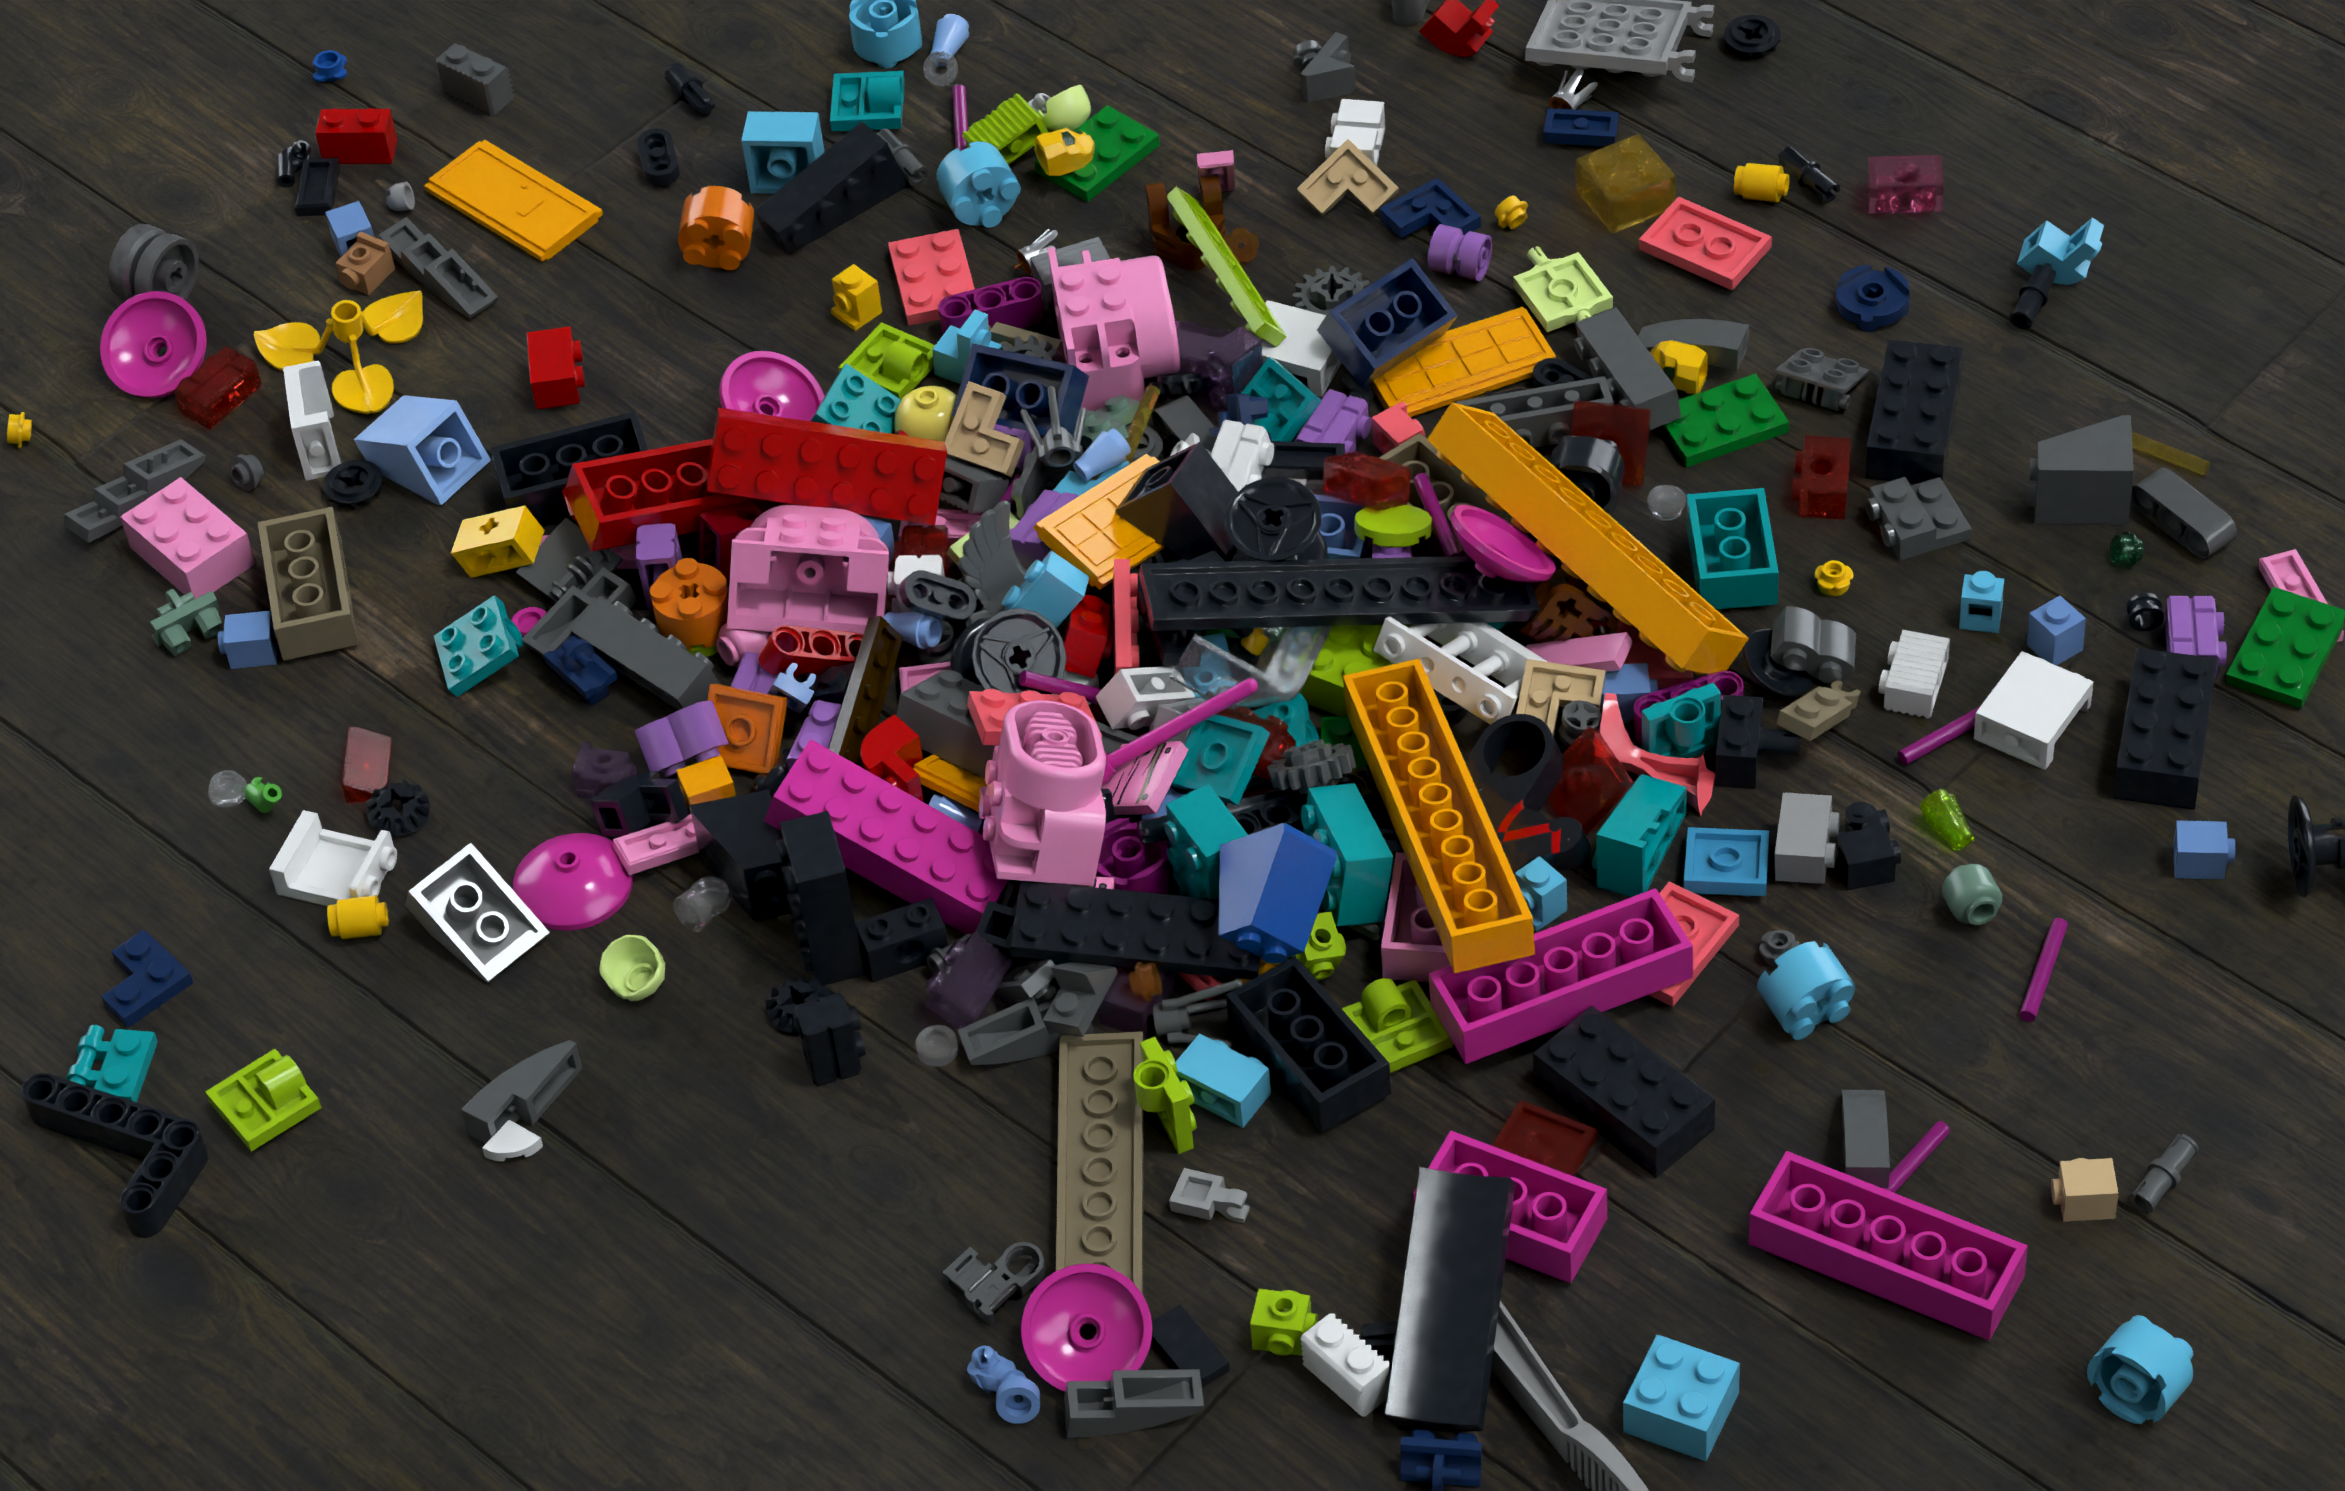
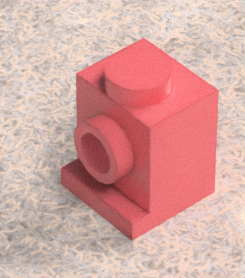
(1394, 427)

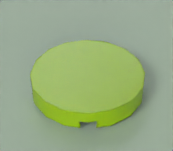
(1393, 526)

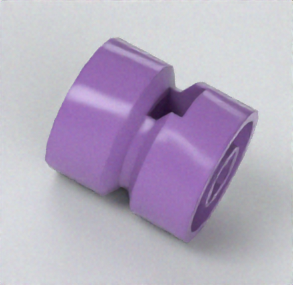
(1459, 252)

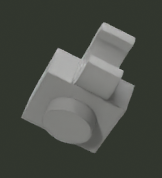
(1203, 1193)

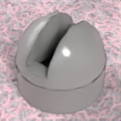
(400, 197)

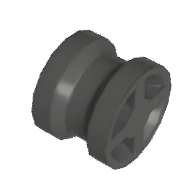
(942, 651)
(1576, 718)

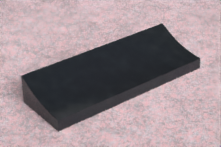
(1450, 1301)

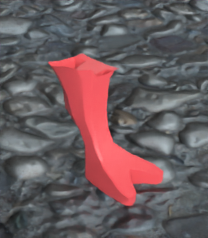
(1680, 771)

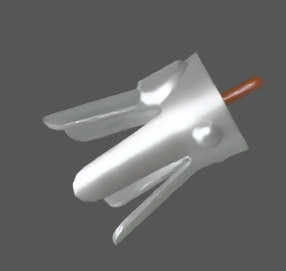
(1566, 98)
(1034, 249)

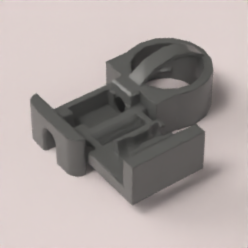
(990, 1287)

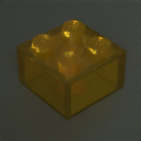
(1625, 183)

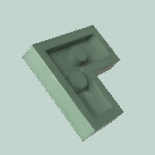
(1116, 414)

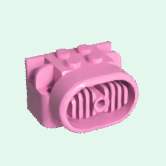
(1115, 323)
(807, 571)
(1045, 795)

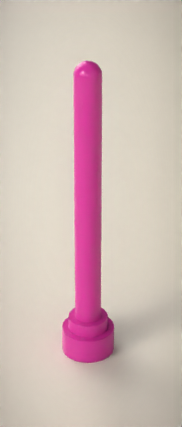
(1177, 726)

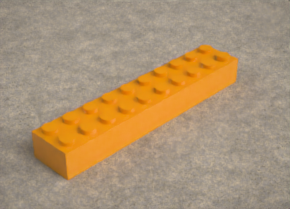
(1587, 541)
(1438, 816)

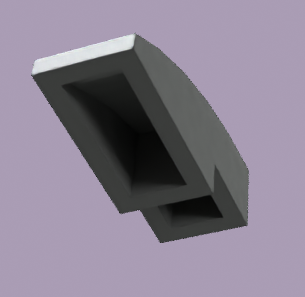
(1721, 340)
(556, 624)
(1011, 1035)
(522, 1091)
(1866, 1136)
(1131, 1401)

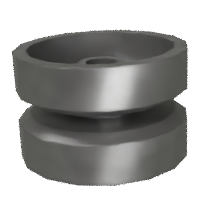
(152, 261)

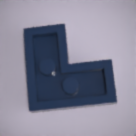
(1429, 204)
(151, 981)

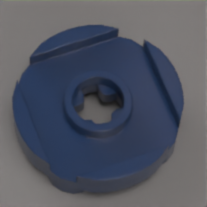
(1872, 312)

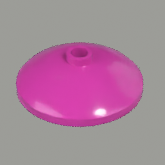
(138, 333)
(770, 385)
(1500, 546)
(573, 881)
(1082, 1297)

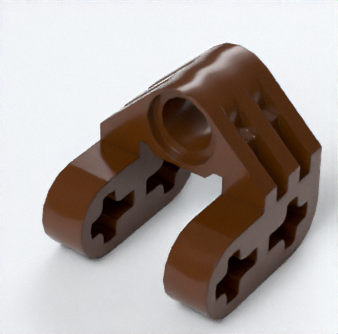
(1171, 242)
(1565, 611)

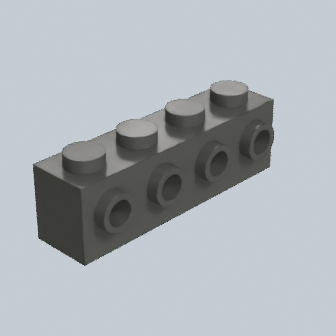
(1627, 365)
(1545, 412)
(645, 655)

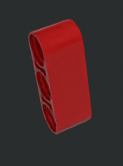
(809, 648)

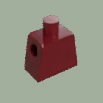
(717, 531)

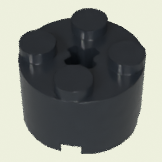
(1592, 467)

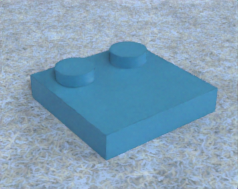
(1726, 861)

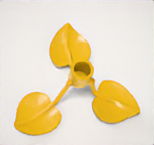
(358, 390)

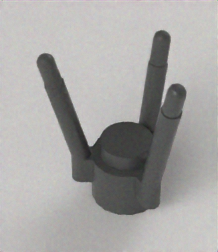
(1058, 445)
(1174, 1014)

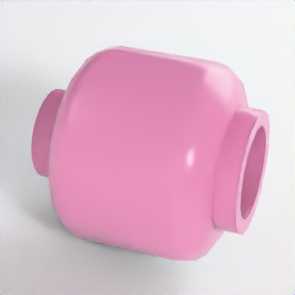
(735, 642)

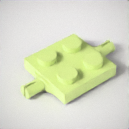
(1561, 290)

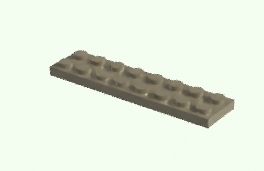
(1100, 1154)

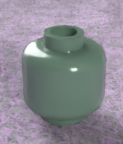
(1972, 894)

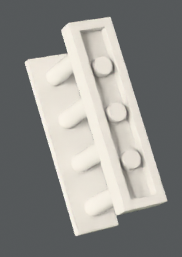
(1475, 642)

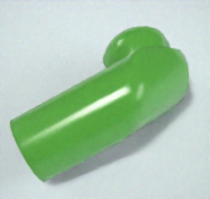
(262, 796)

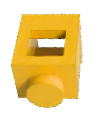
(855, 297)

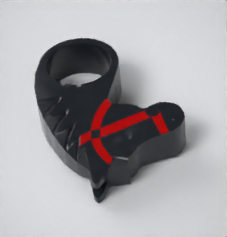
(1516, 800)

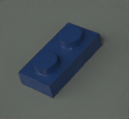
(1581, 127)

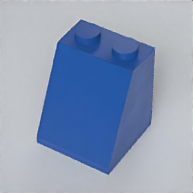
(1272, 890)

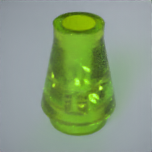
(1945, 816)

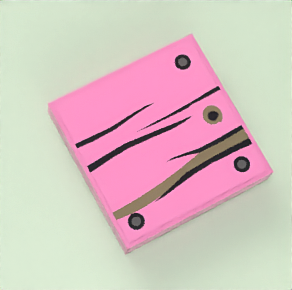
(1145, 780)

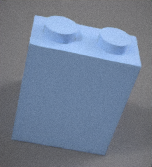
(424, 446)

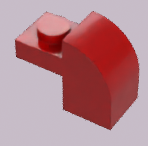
(1459, 30)
(891, 754)

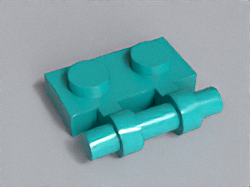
(124, 1060)

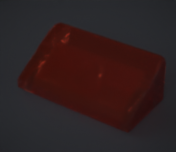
(365, 763)

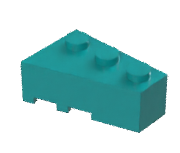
(1638, 835)

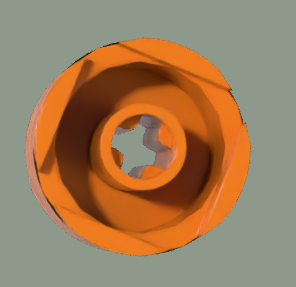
(716, 228)
(691, 603)

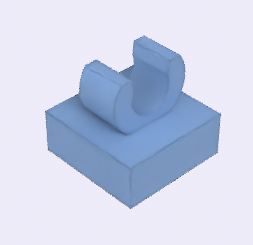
(797, 693)

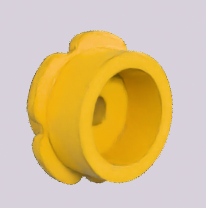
(1511, 212)
(18, 429)
(1833, 578)

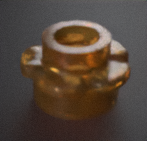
(1251, 242)
(1145, 981)

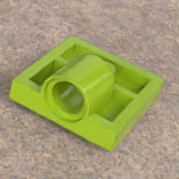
(892, 359)
(1399, 1022)
(1162, 1092)
(263, 1099)

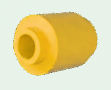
(1761, 182)
(357, 917)

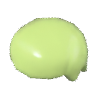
(1067, 109)
(632, 967)

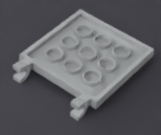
(1618, 35)

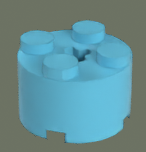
(885, 30)
(978, 184)
(1807, 989)
(2141, 1370)

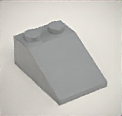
(475, 914)

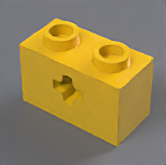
(497, 541)

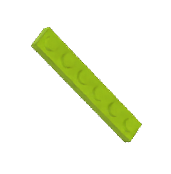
(1222, 261)

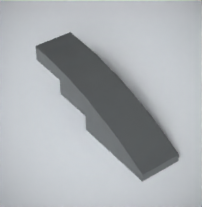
(437, 269)
(140, 480)

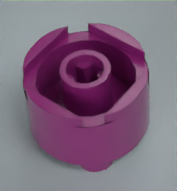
(1132, 863)

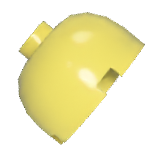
(926, 413)

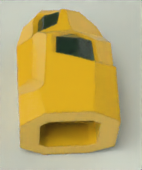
(1063, 151)
(1683, 364)

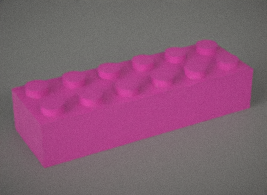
(892, 836)
(1576, 965)
(1888, 1245)

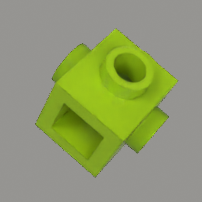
(1324, 948)
(1281, 1321)

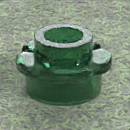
(2126, 550)

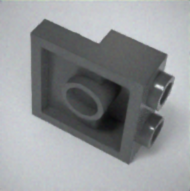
(1916, 516)

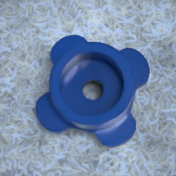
(329, 66)

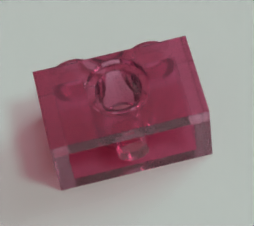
(1905, 184)

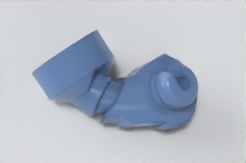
(1016, 1395)

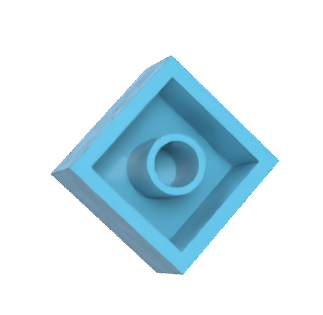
(779, 147)
(1681, 1397)

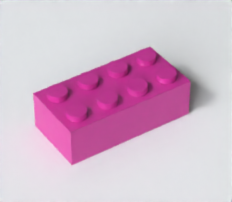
(1552, 1212)

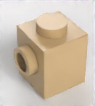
(2086, 1189)

